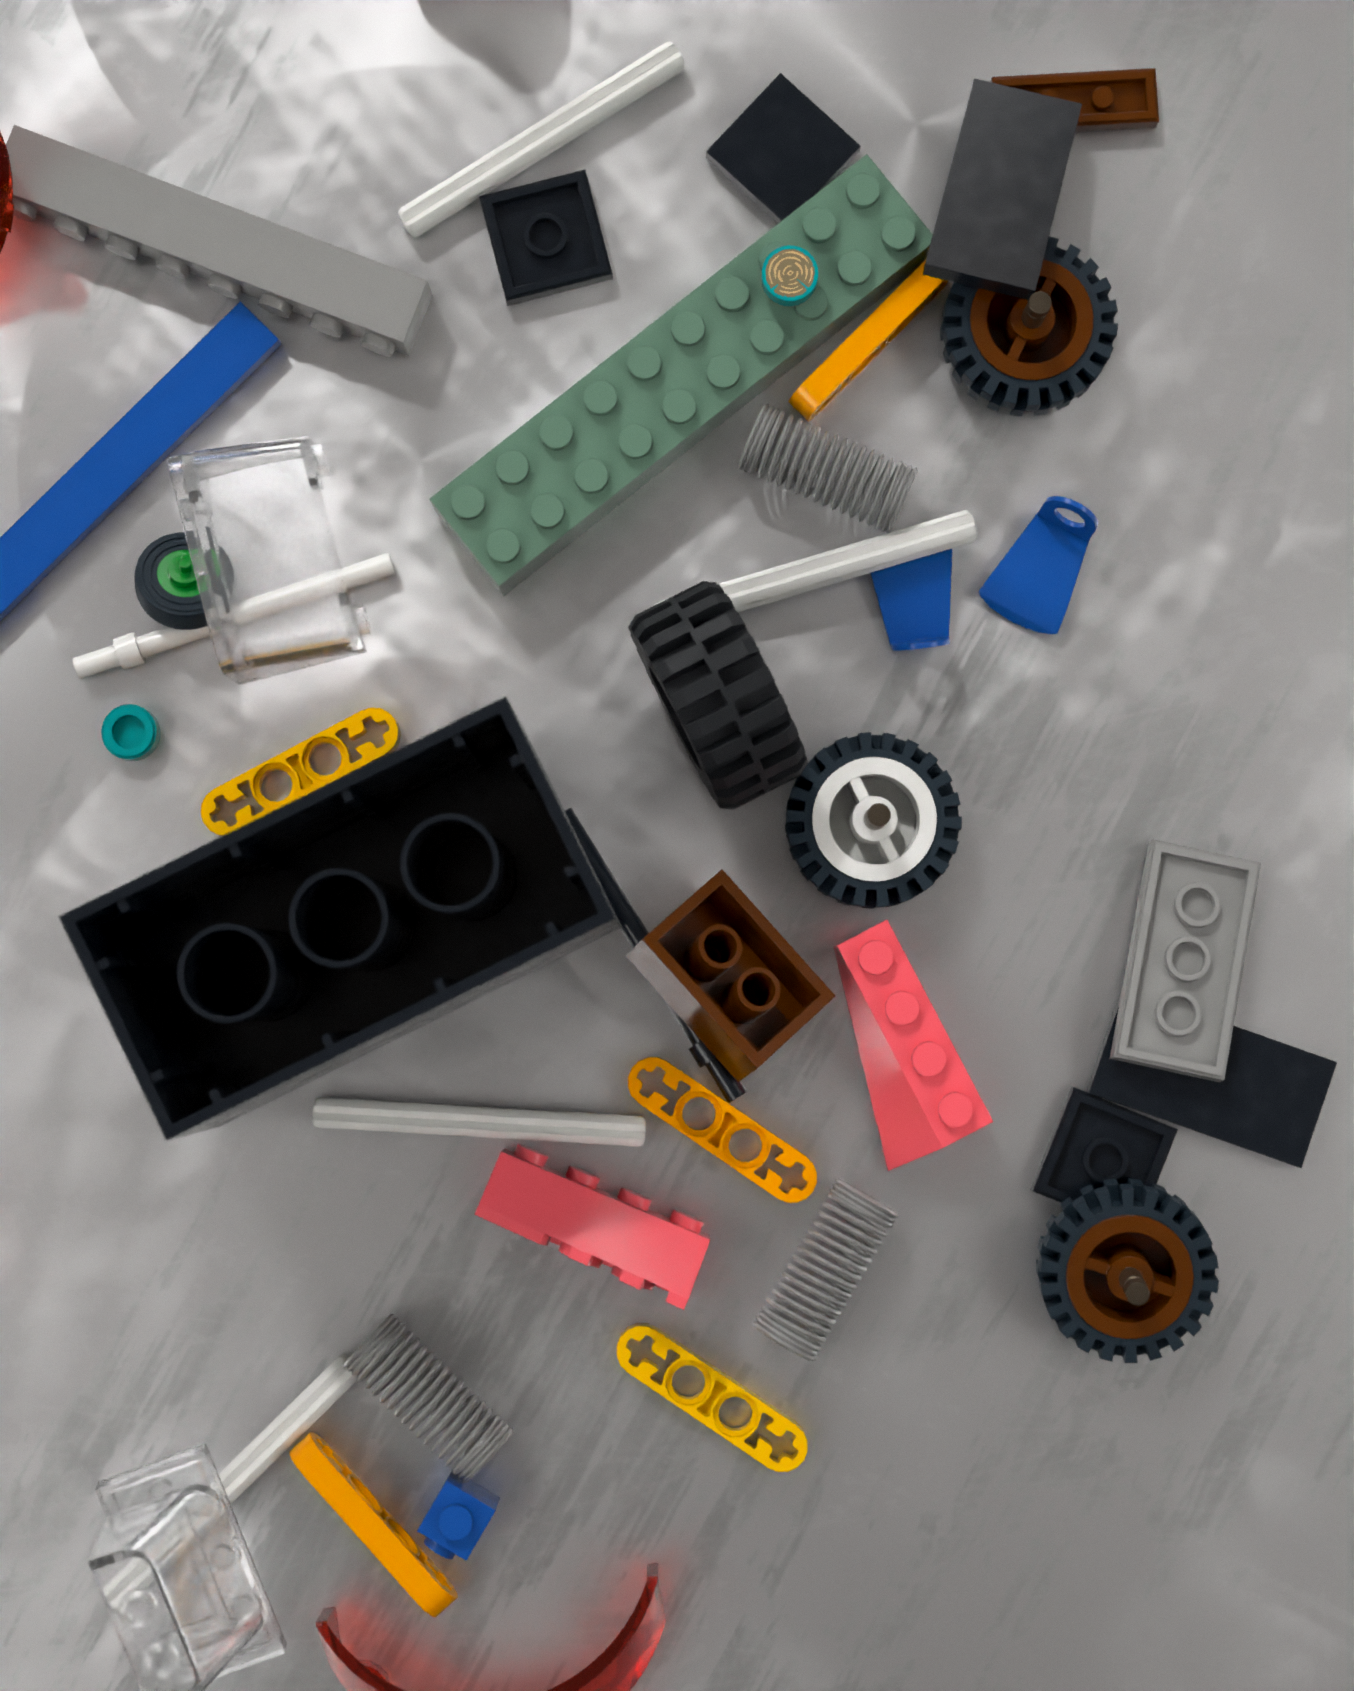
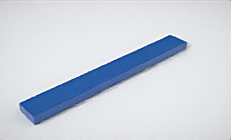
(130, 452)

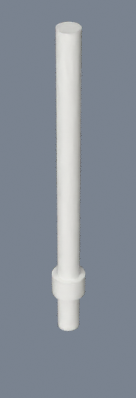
(133, 649)

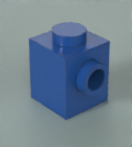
(457, 1517)

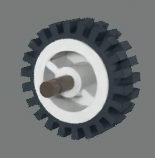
(872, 820)

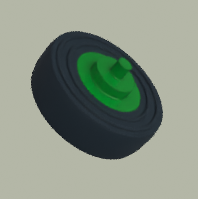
(169, 585)

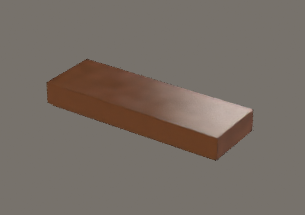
(1107, 97)

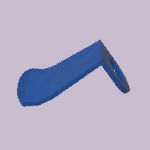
(1041, 568)
(916, 601)

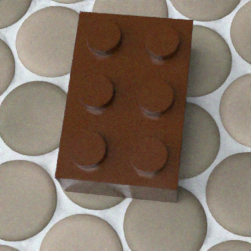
(730, 976)

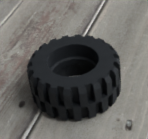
(719, 694)

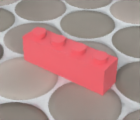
(909, 1063)
(595, 1224)

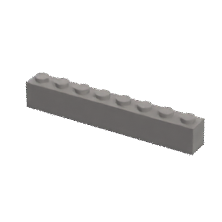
(216, 243)

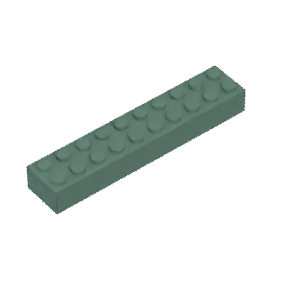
(679, 379)

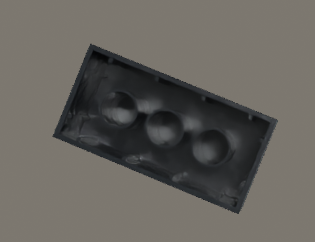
(340, 922)

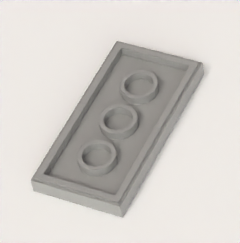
(1185, 961)

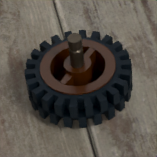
(1037, 348)
(1126, 1270)

